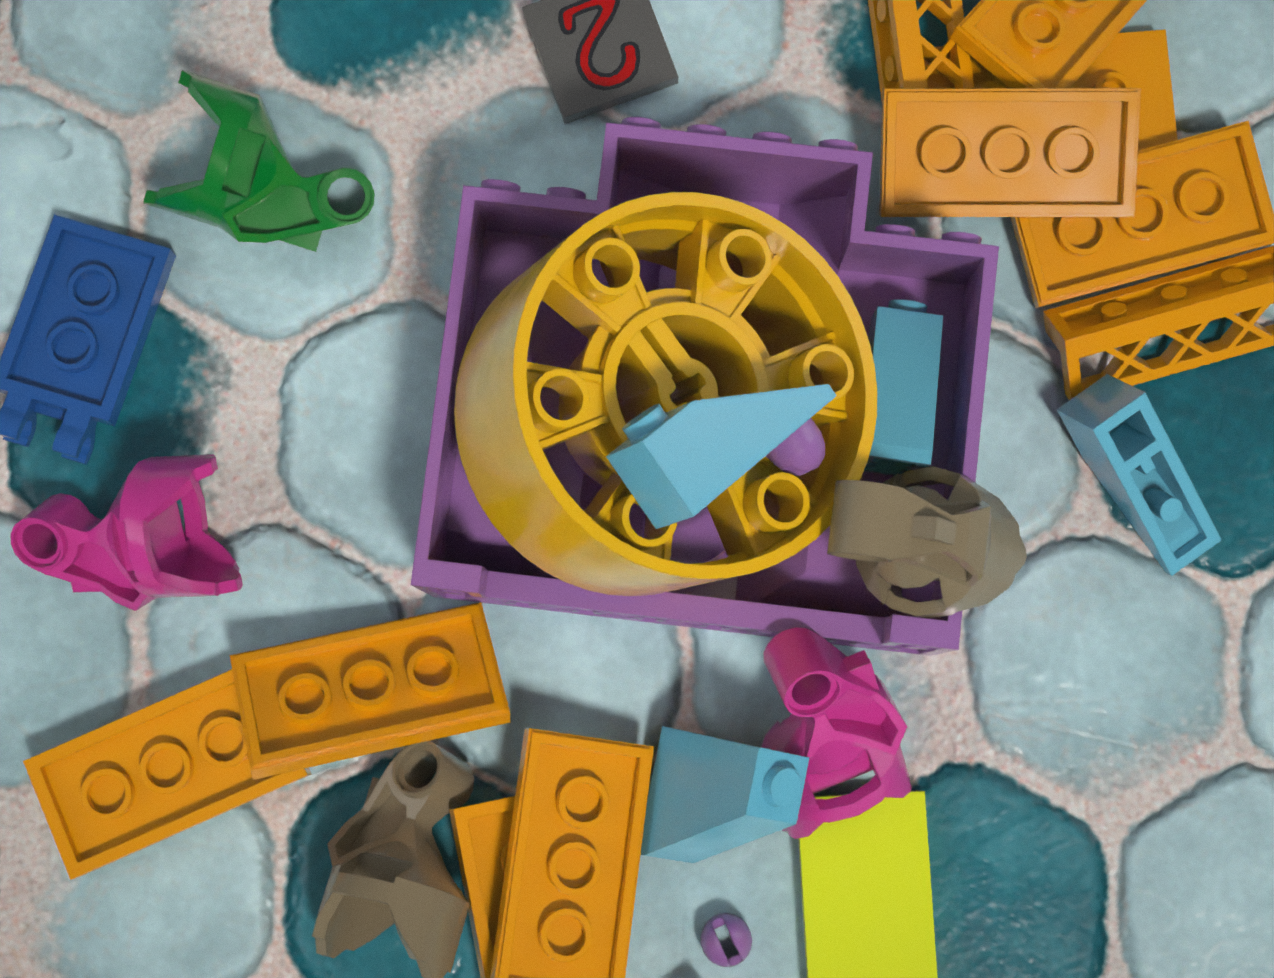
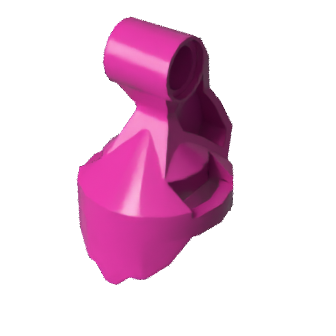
(140, 542)
(838, 721)

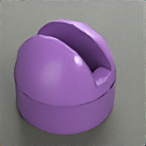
(800, 451)
(739, 935)

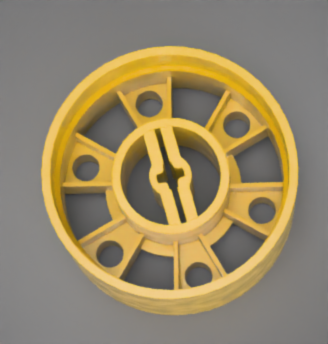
(744, 318)

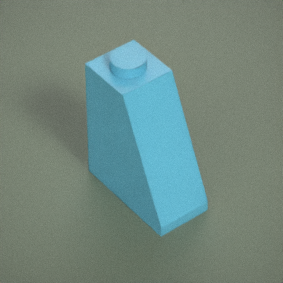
(906, 363)
(717, 795)

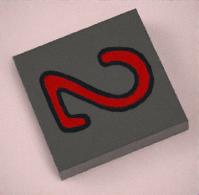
(599, 52)

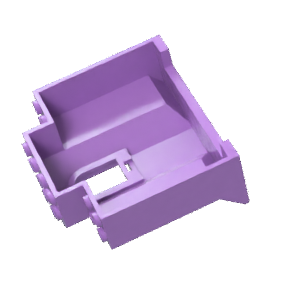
(824, 200)

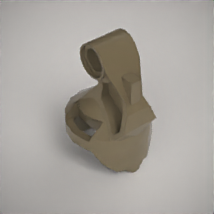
(916, 536)
(391, 866)

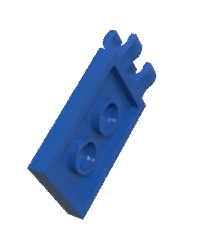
(80, 333)

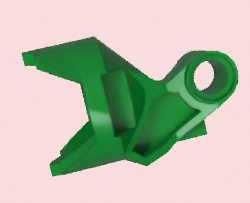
(249, 178)

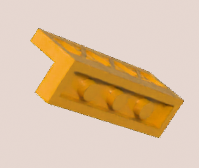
(902, 49)
(1165, 307)

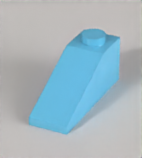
(698, 450)
(1140, 470)

